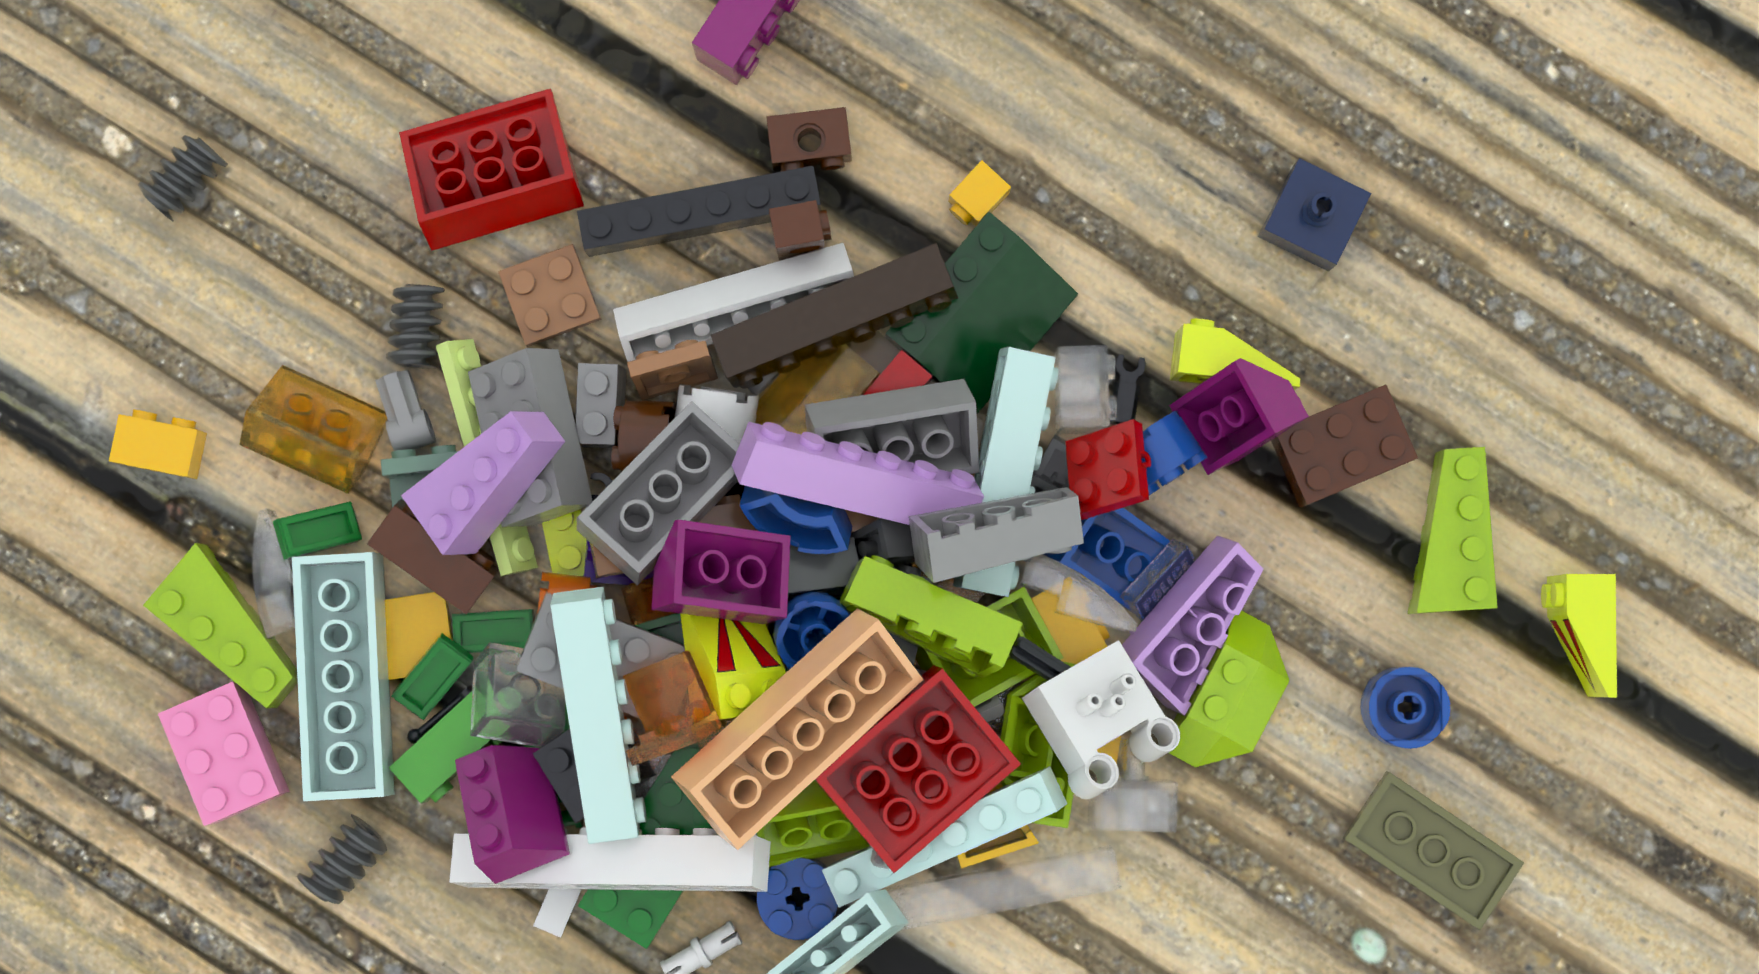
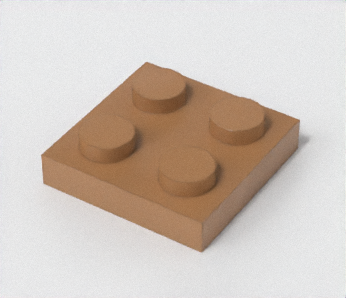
(549, 295)
(664, 371)

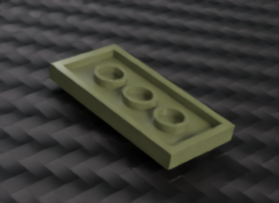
(1433, 850)

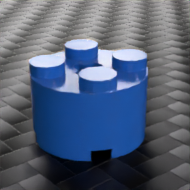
(1169, 447)
(1415, 685)
(782, 915)

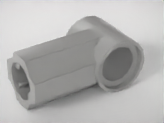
(407, 422)

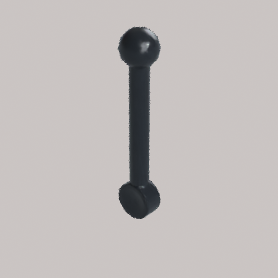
(415, 734)

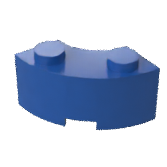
(811, 525)

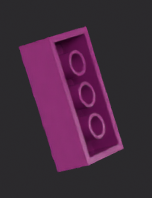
(737, 33)

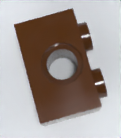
(826, 124)
(799, 229)

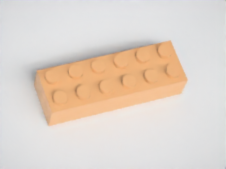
(797, 728)

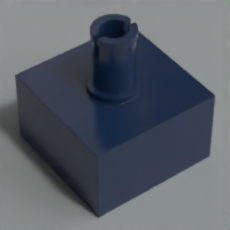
(1314, 215)

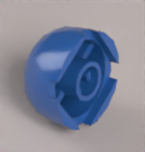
(807, 623)

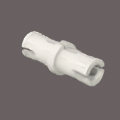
(702, 951)

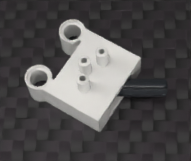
(1089, 708)

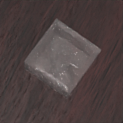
(1083, 389)
(512, 704)

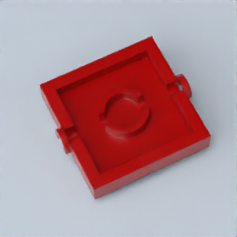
(1108, 468)

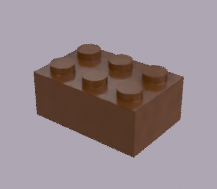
(1344, 446)

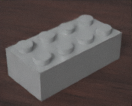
(536, 383)
(913, 423)
(670, 480)
(637, 645)

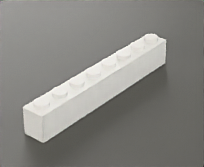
(640, 863)

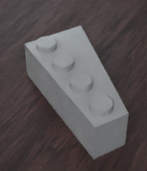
(995, 533)

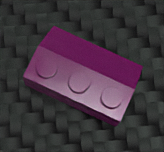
(1238, 412)
(722, 573)
(510, 811)

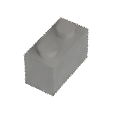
(598, 393)

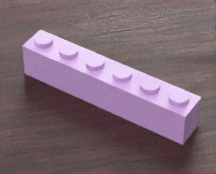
(847, 475)

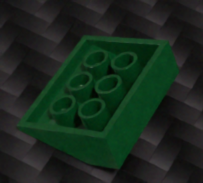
(1003, 302)

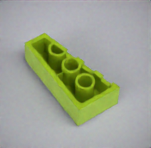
(1456, 539)
(931, 616)
(217, 621)

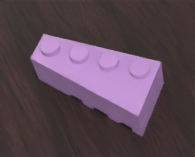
(483, 481)
(1191, 622)

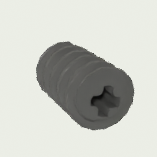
(181, 175)
(414, 325)
(344, 862)

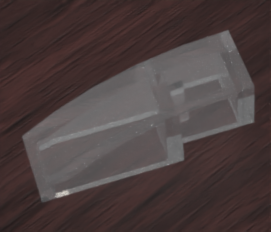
(272, 579)
(1076, 594)

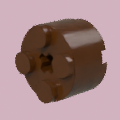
(638, 426)

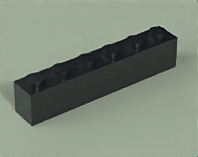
(693, 211)

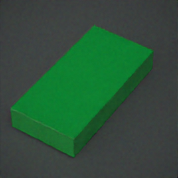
(317, 530)
(501, 627)
(432, 676)

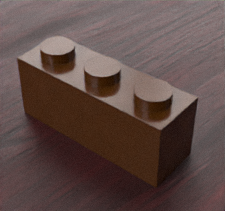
(453, 577)

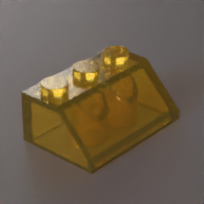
(814, 381)
(313, 429)

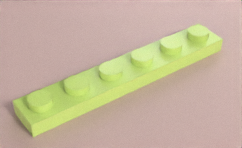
(458, 357)

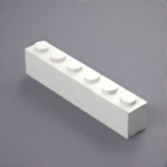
(726, 301)

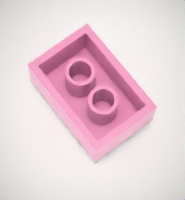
(223, 753)

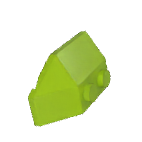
(1234, 697)
(1032, 749)

